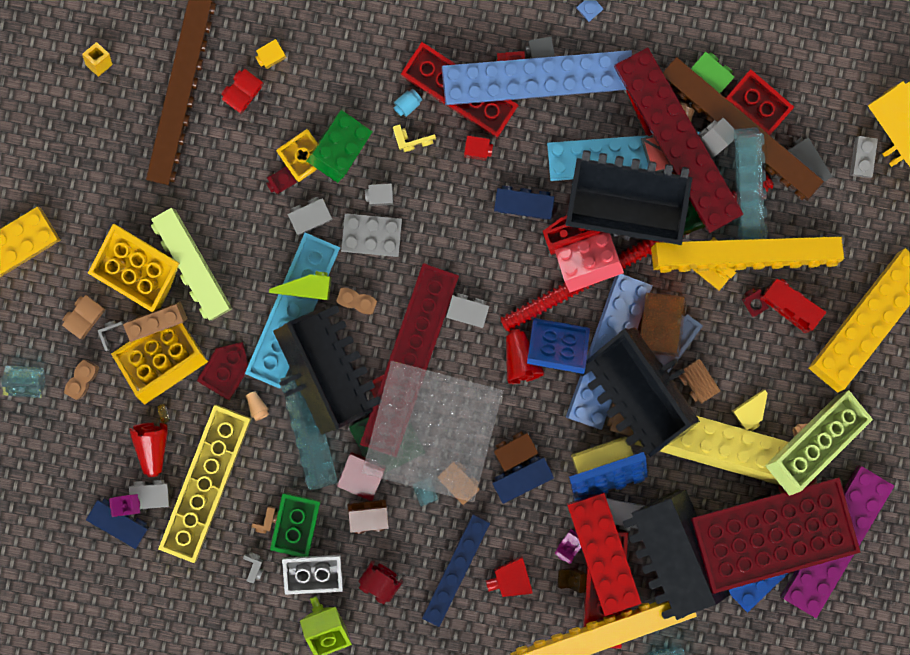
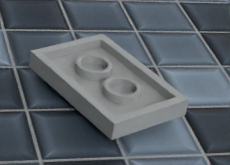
(371, 235)

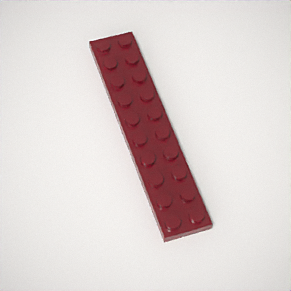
(678, 138)
(419, 327)

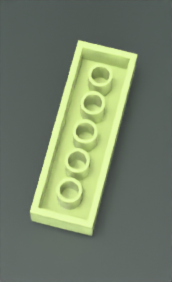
(192, 264)
(818, 442)

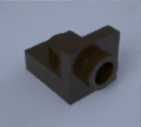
(572, 579)

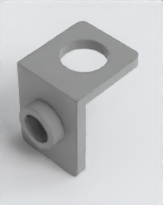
(108, 326)

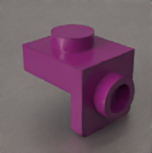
(124, 505)
(568, 547)

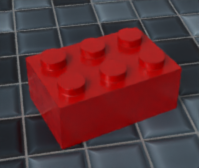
(759, 102)

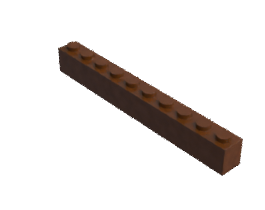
(180, 90)
(715, 107)

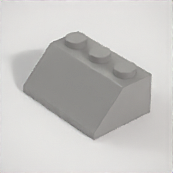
(312, 574)

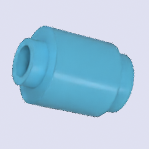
(407, 102)

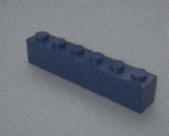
(456, 570)

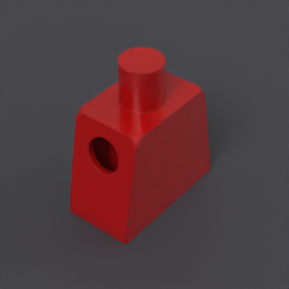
(511, 579)

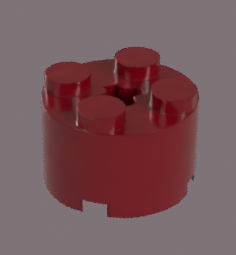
(380, 582)

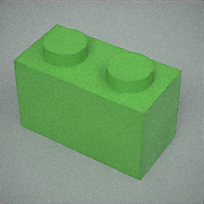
(713, 72)

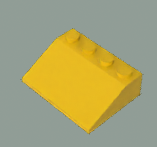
(134, 268)
(159, 361)

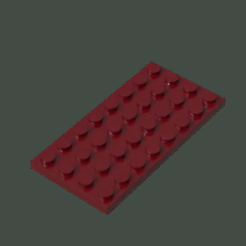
(775, 535)

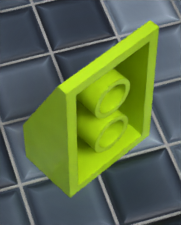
(309, 286)

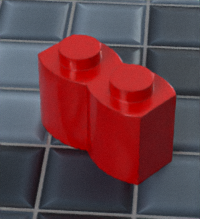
(242, 91)

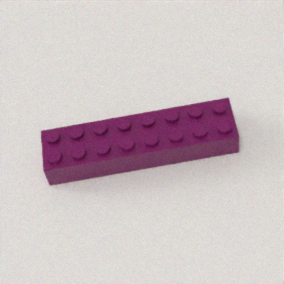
(813, 585)

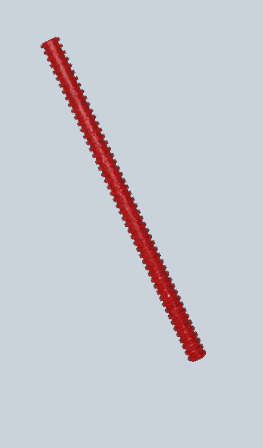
(562, 292)

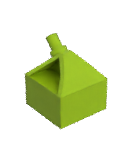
(324, 629)

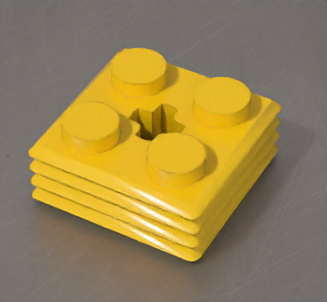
(290, 152)

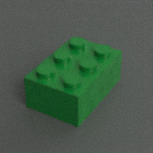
(339, 146)
(295, 525)

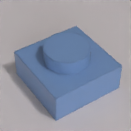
(589, 9)

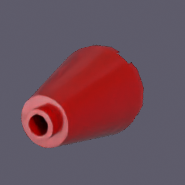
(516, 359)
(150, 446)

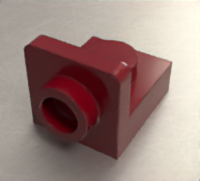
(280, 181)

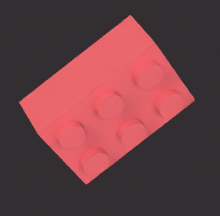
(589, 261)

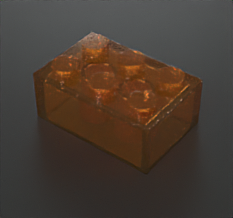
(663, 323)

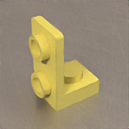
(401, 136)

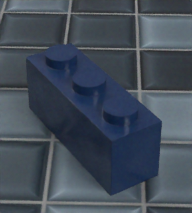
(524, 202)
(522, 479)
(121, 527)

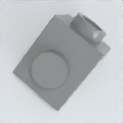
(255, 572)

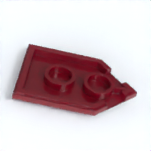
(225, 370)

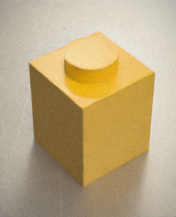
(270, 54)
(97, 59)

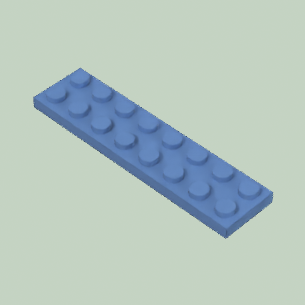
(621, 311)

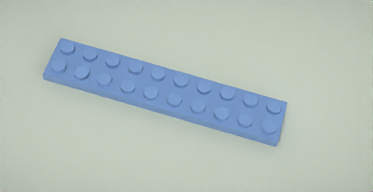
(532, 78)

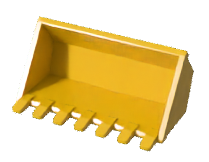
(893, 114)

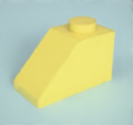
(751, 411)

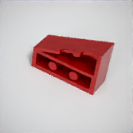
(560, 235)
(793, 305)

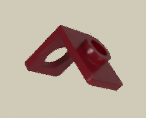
(751, 295)

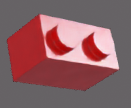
(478, 148)

